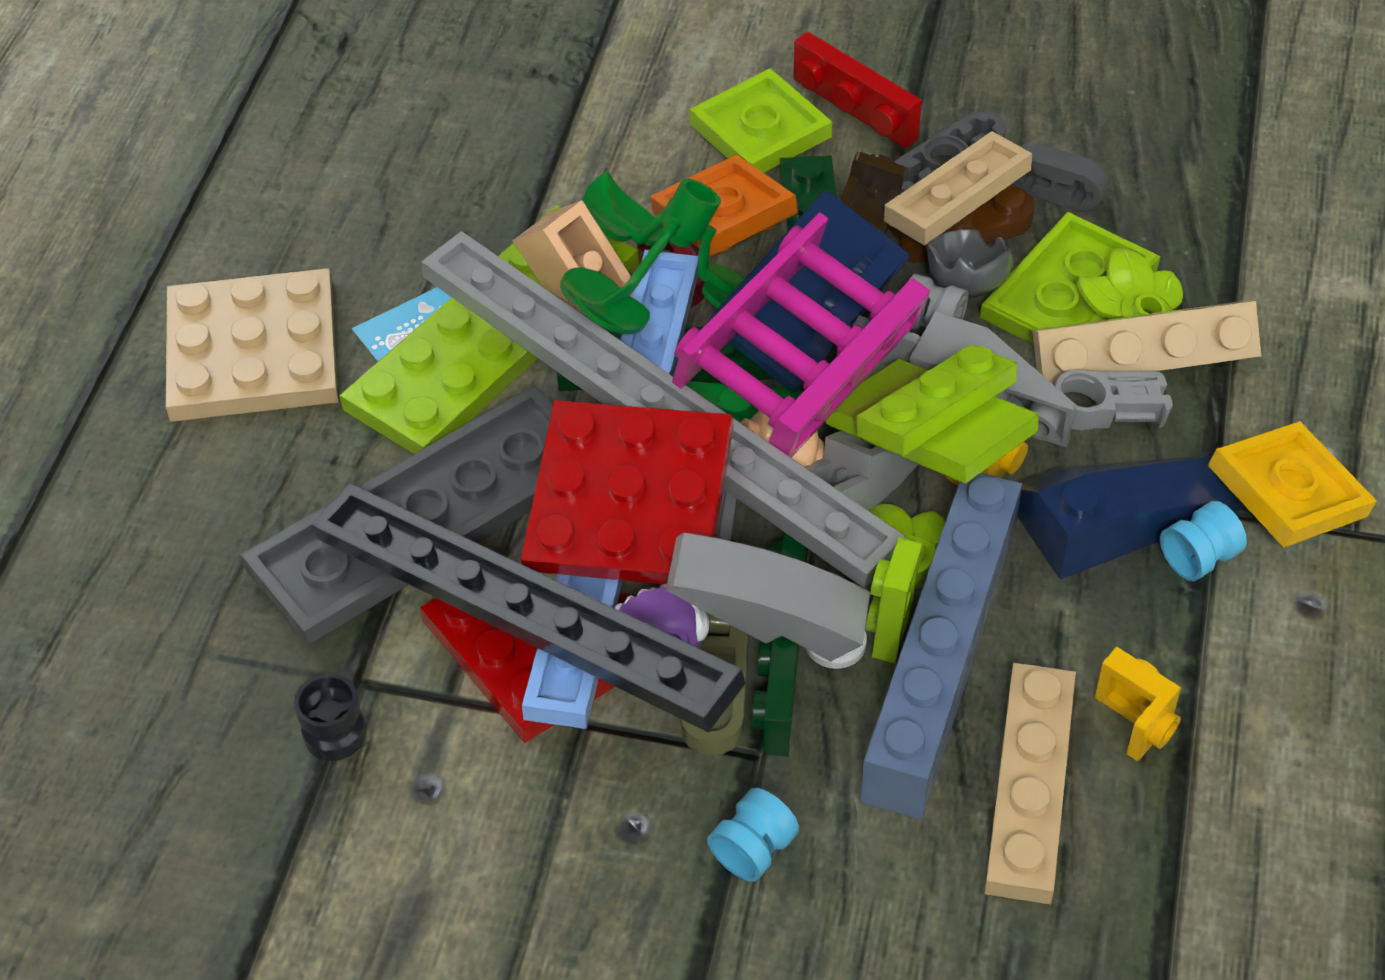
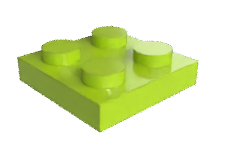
(761, 121)

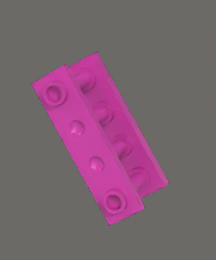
(824, 383)

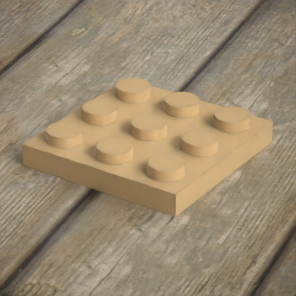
(250, 345)

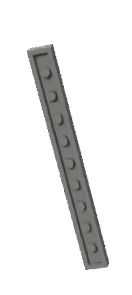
(619, 375)

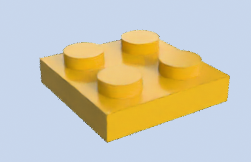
(1292, 483)

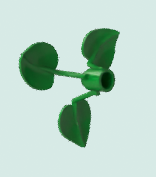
(623, 219)

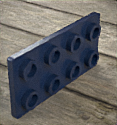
(850, 242)

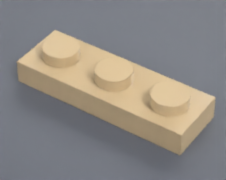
(957, 188)

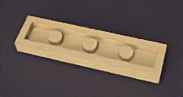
(1151, 341)
(1031, 784)

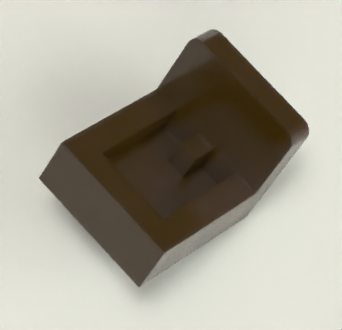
(871, 185)

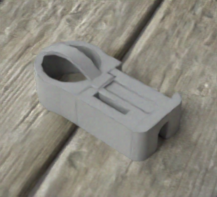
(1118, 397)

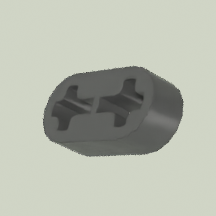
(1059, 177)

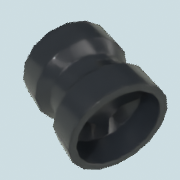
(330, 716)

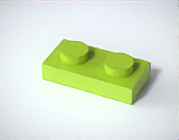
(893, 599)

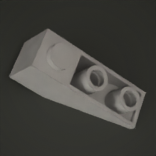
(1032, 391)

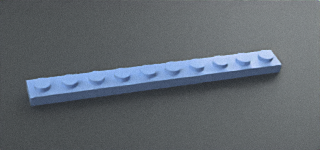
(556, 689)

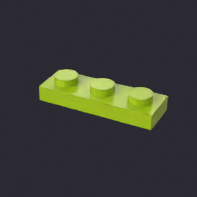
(936, 399)

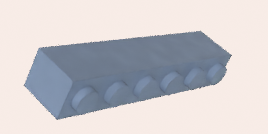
(940, 647)

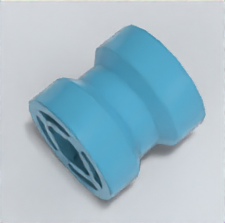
(1197, 544)
(753, 834)

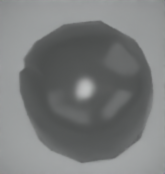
(968, 262)

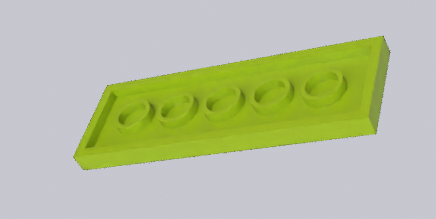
(445, 370)

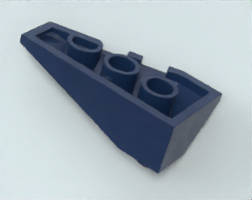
(1114, 509)

